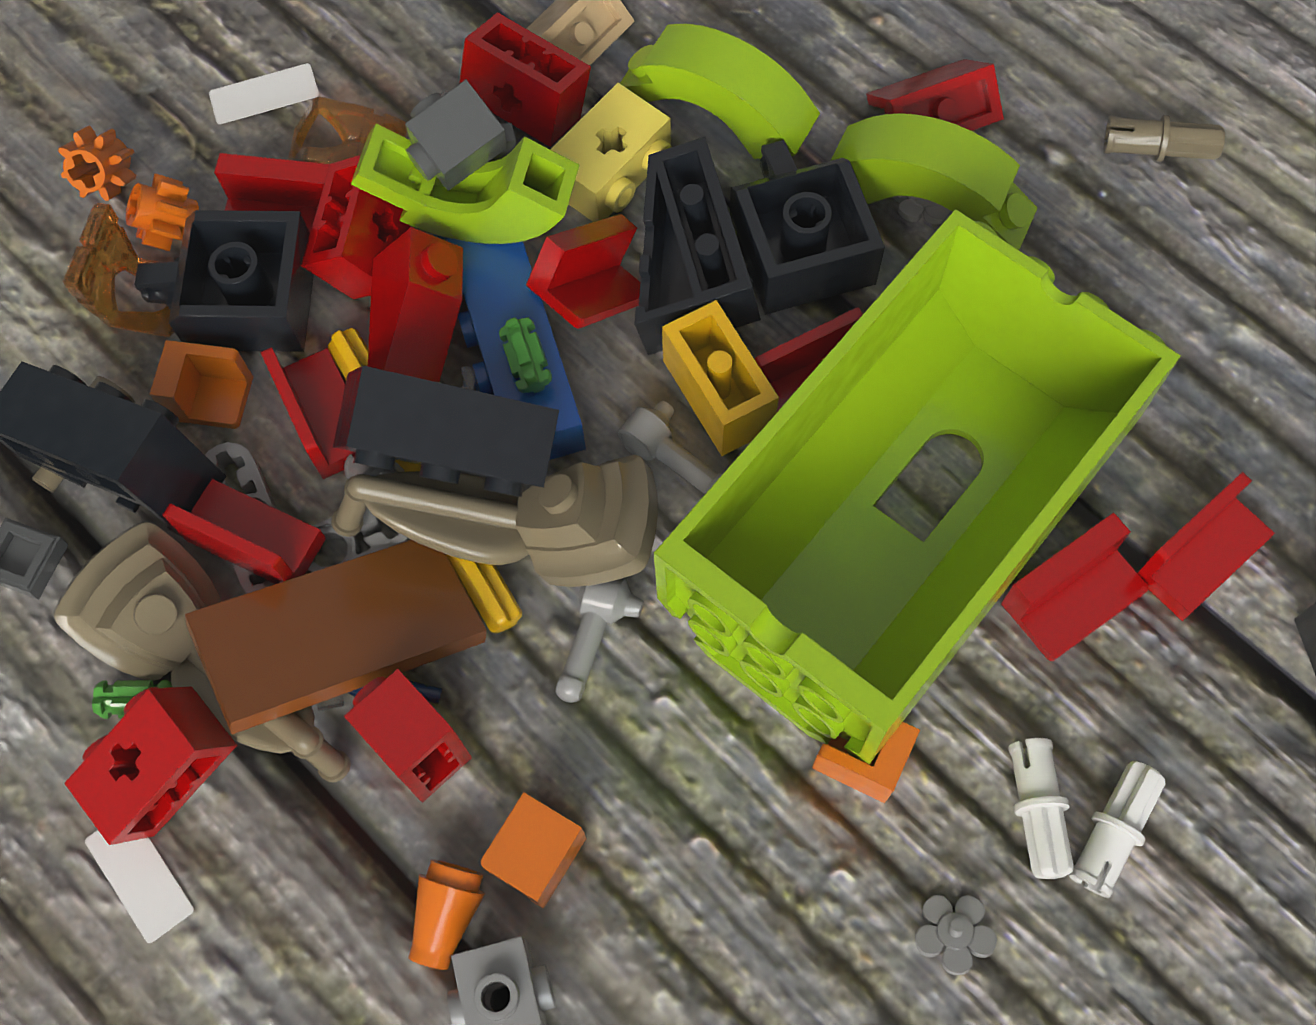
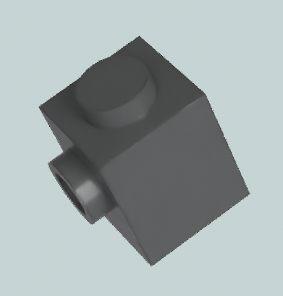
(453, 135)

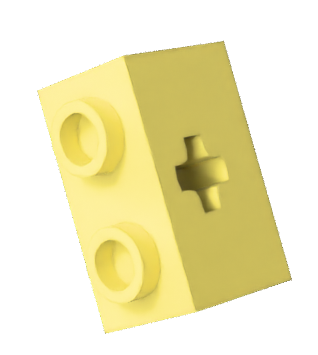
(613, 151)

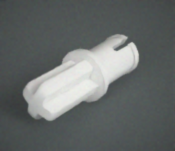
(1041, 808)
(1118, 828)

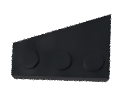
(688, 245)
(445, 430)
(103, 440)

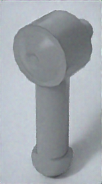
(649, 436)
(599, 606)

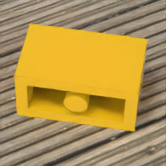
(718, 377)

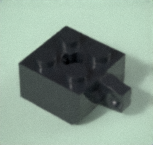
(805, 231)
(236, 281)

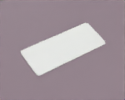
(263, 93)
(142, 884)

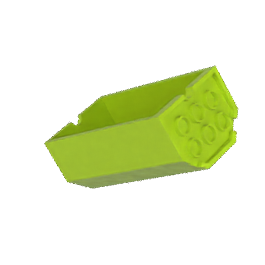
(822, 592)

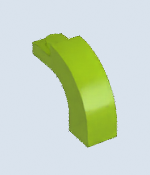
(726, 79)
(938, 164)
(494, 205)

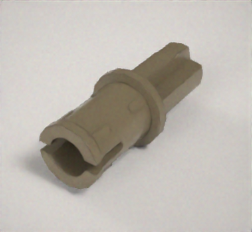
(1163, 138)

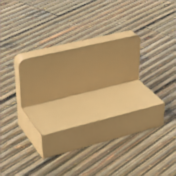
(583, 26)

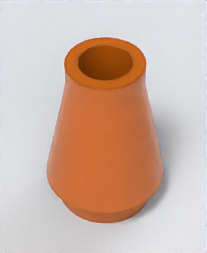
(443, 911)

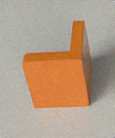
(202, 384)
(872, 779)
(533, 849)

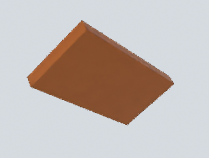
(332, 632)

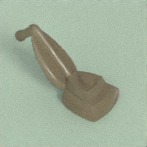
(577, 529)
(131, 615)

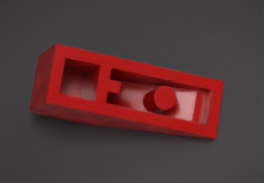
(414, 304)

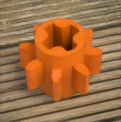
(97, 163)
(159, 211)

